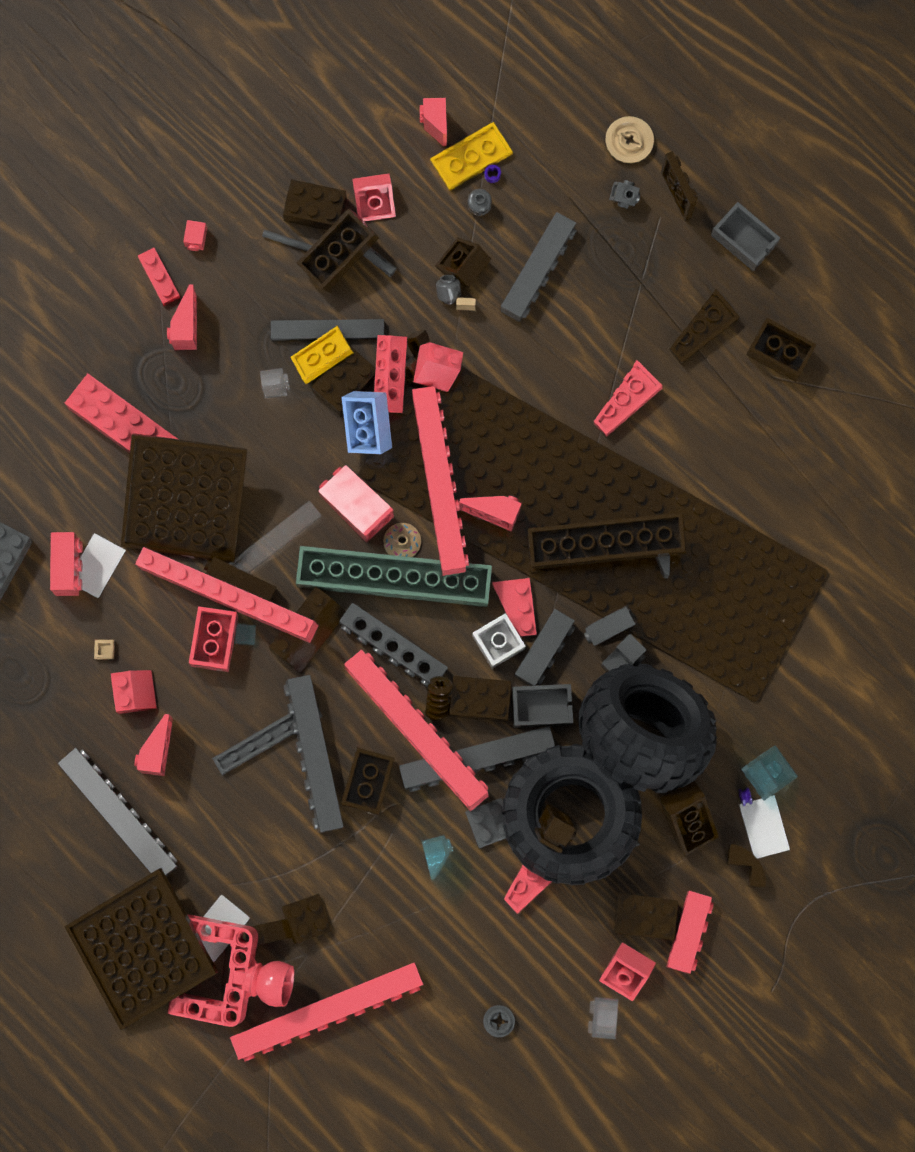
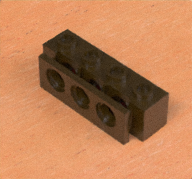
(555, 828)

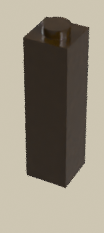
(239, 578)

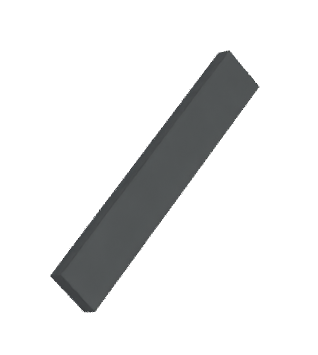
(316, 328)
(255, 744)

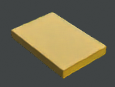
(321, 355)

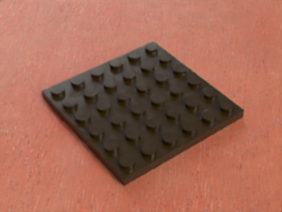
(183, 497)
(141, 949)

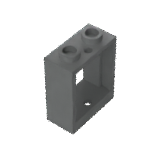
(610, 625)

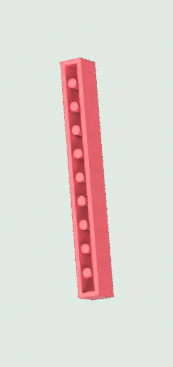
(439, 482)
(226, 595)
(416, 730)
(326, 1011)

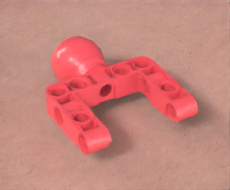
(270, 982)

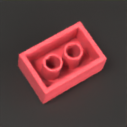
(65, 564)
(213, 639)

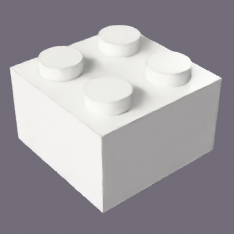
(498, 641)

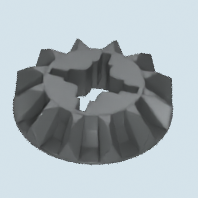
(504, 1029)

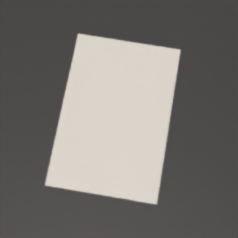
(98, 564)
(764, 827)
(223, 911)

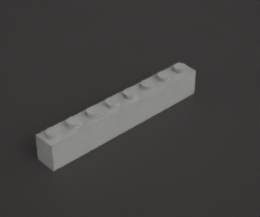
(116, 813)

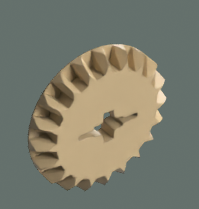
(626, 128)

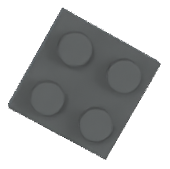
(487, 823)

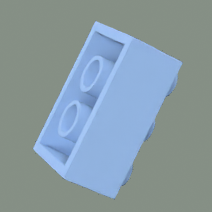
(367, 422)

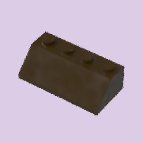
(326, 615)

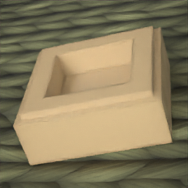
(465, 304)
(104, 649)

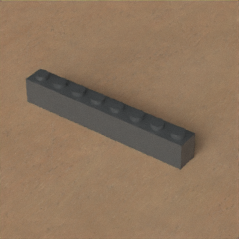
(313, 753)
(482, 756)

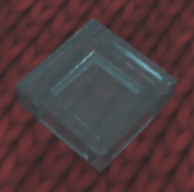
(245, 634)

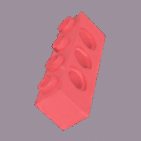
(391, 370)

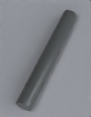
(286, 240)

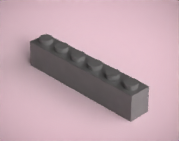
(538, 267)

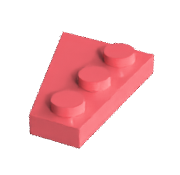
(518, 604)

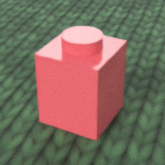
(195, 235)

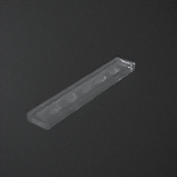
(277, 538)

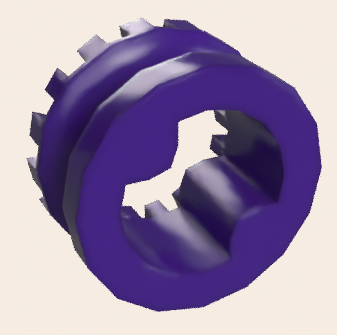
(493, 179)
(745, 797)

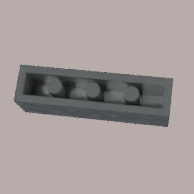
(544, 648)

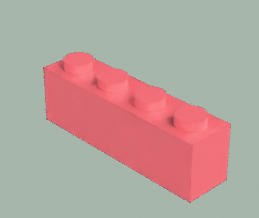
(689, 931)

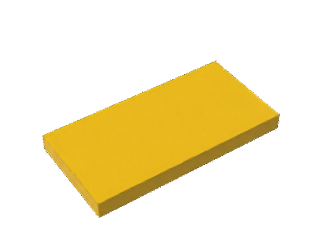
(471, 156)

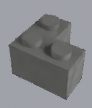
(626, 652)

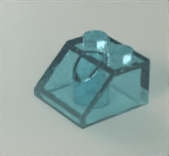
(769, 773)
(436, 854)

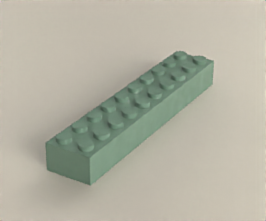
(391, 576)

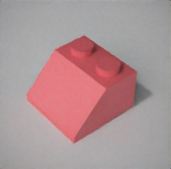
(434, 118)
(374, 197)
(437, 366)
(133, 691)
(627, 971)

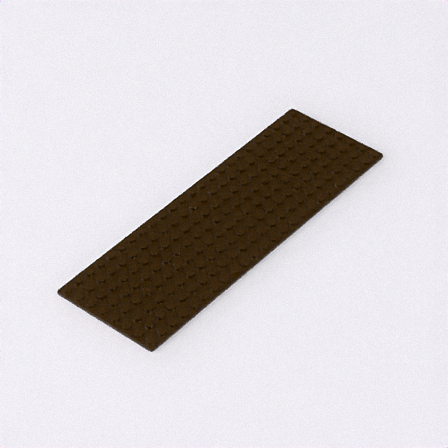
(724, 602)

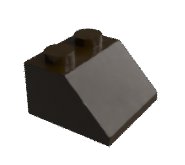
(464, 261)

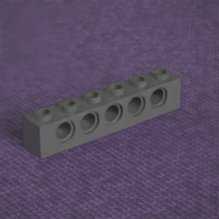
(355, 614)

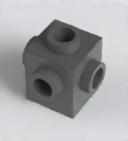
(625, 194)

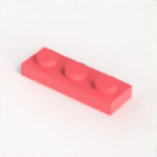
(158, 276)

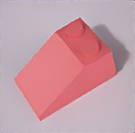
(183, 325)
(497, 510)
(154, 752)

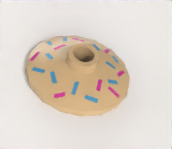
(406, 549)

